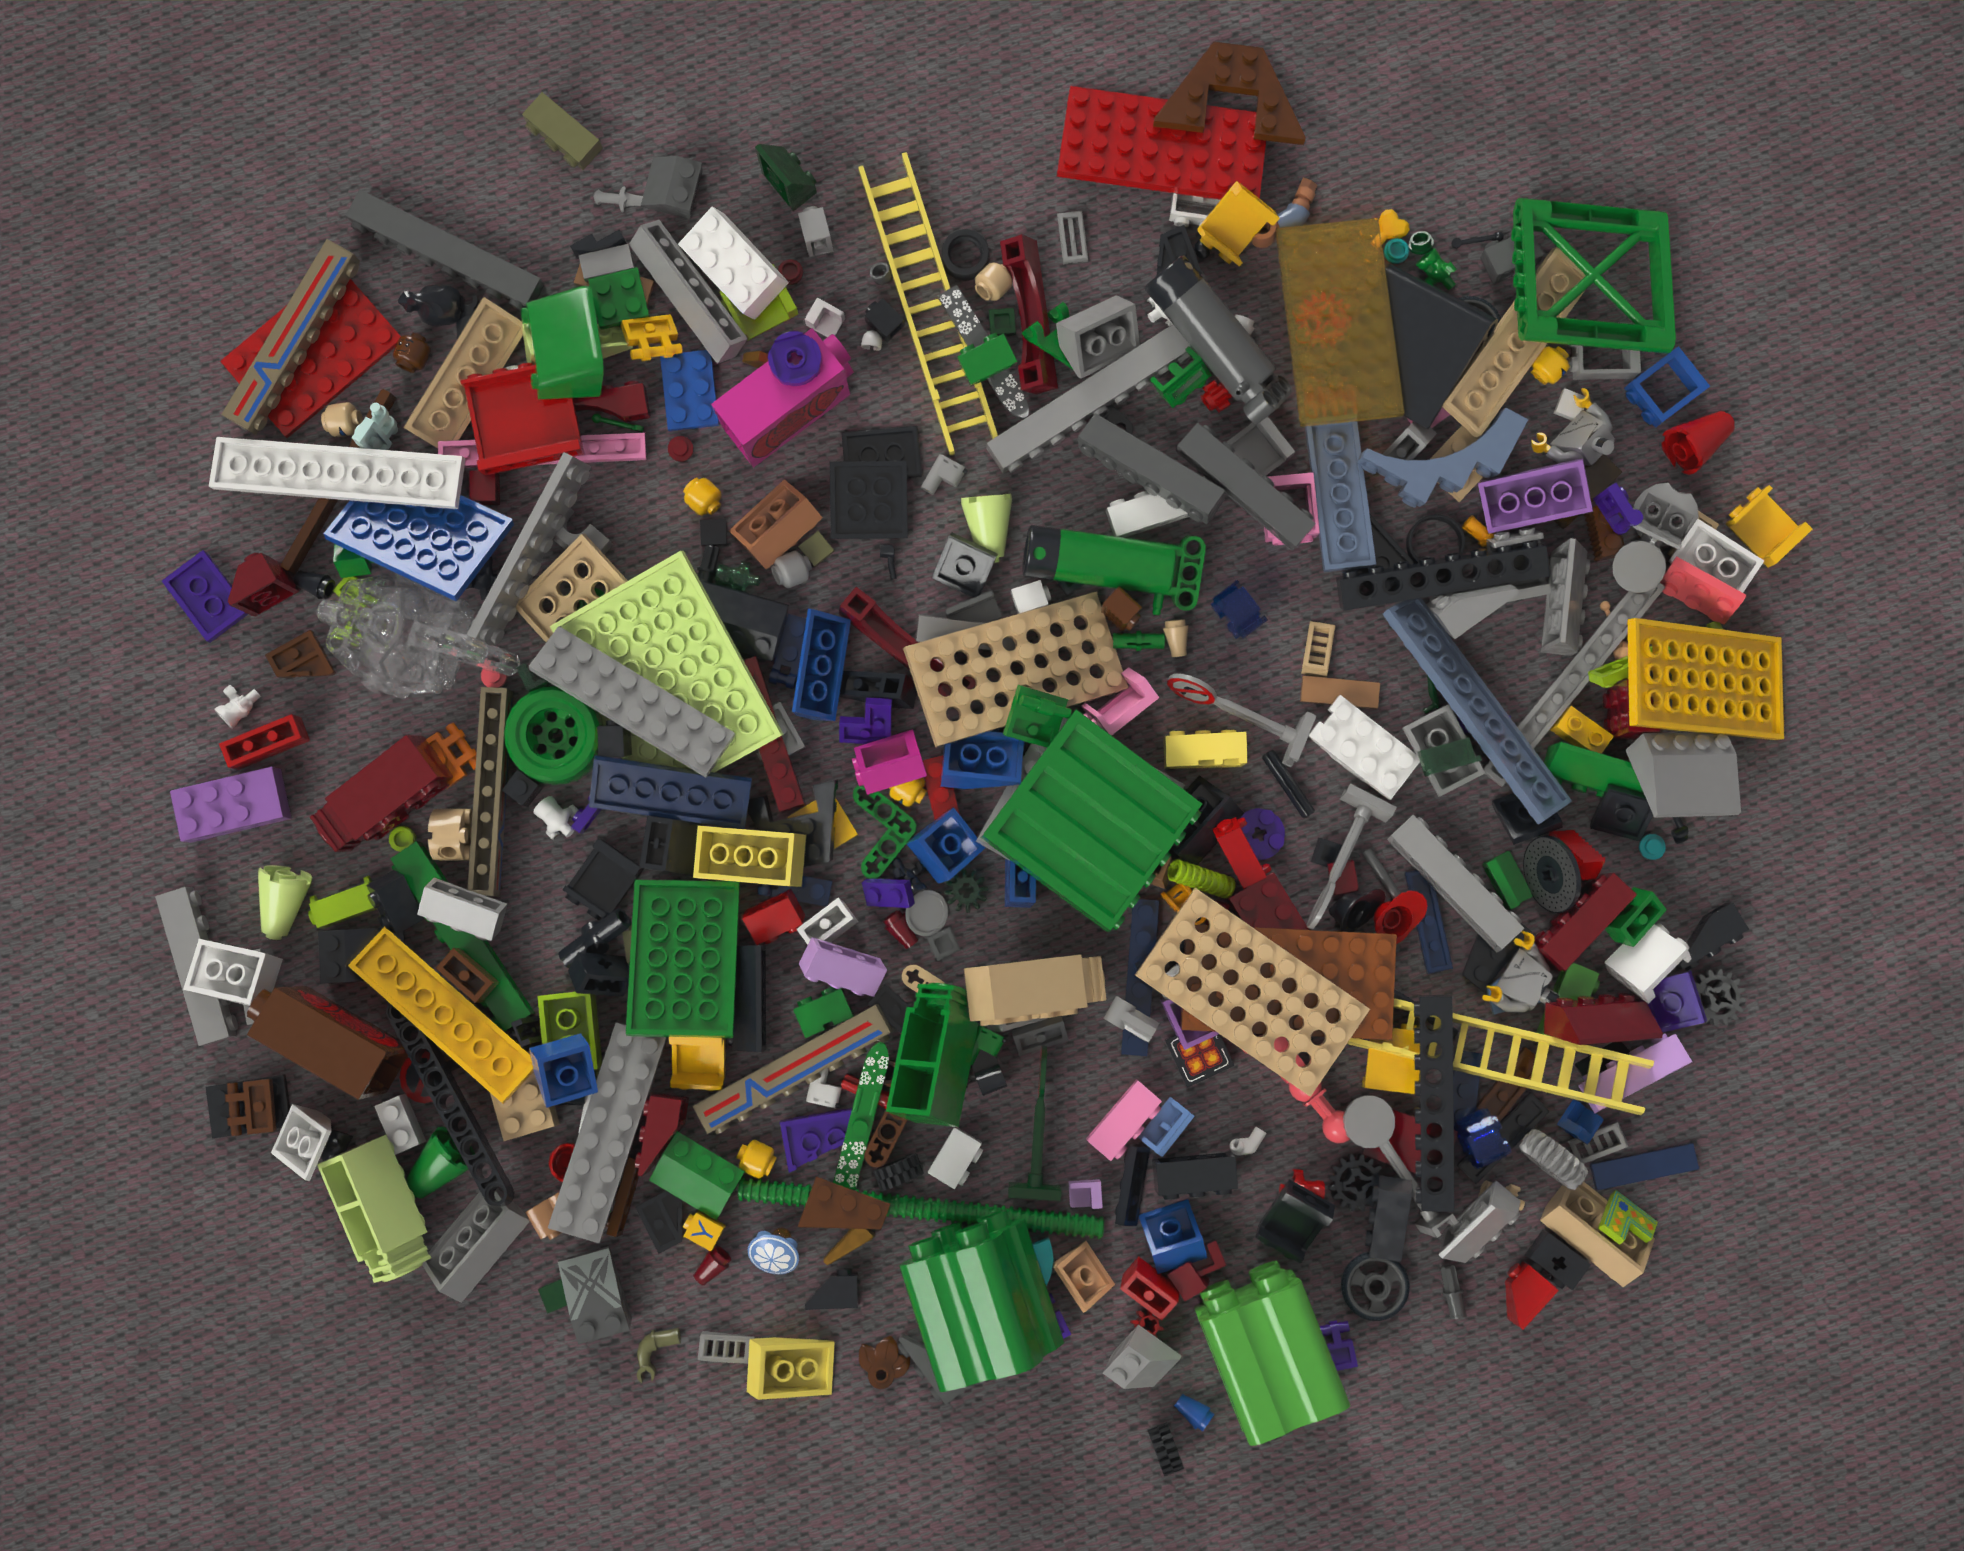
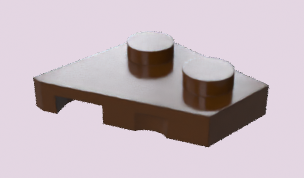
(300, 658)

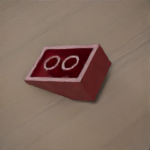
(1404, 1142)

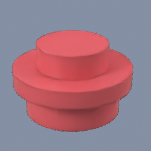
(493, 679)

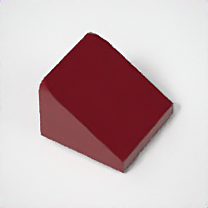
(1347, 881)

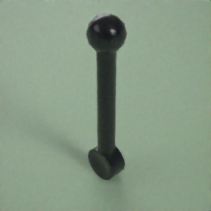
(1456, 242)

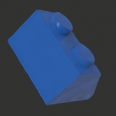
(945, 846)
(564, 1070)
(1173, 1236)

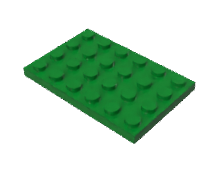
(683, 959)

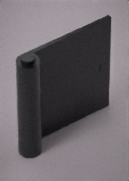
(1432, 341)

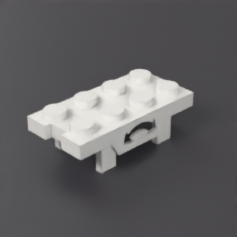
(1364, 748)

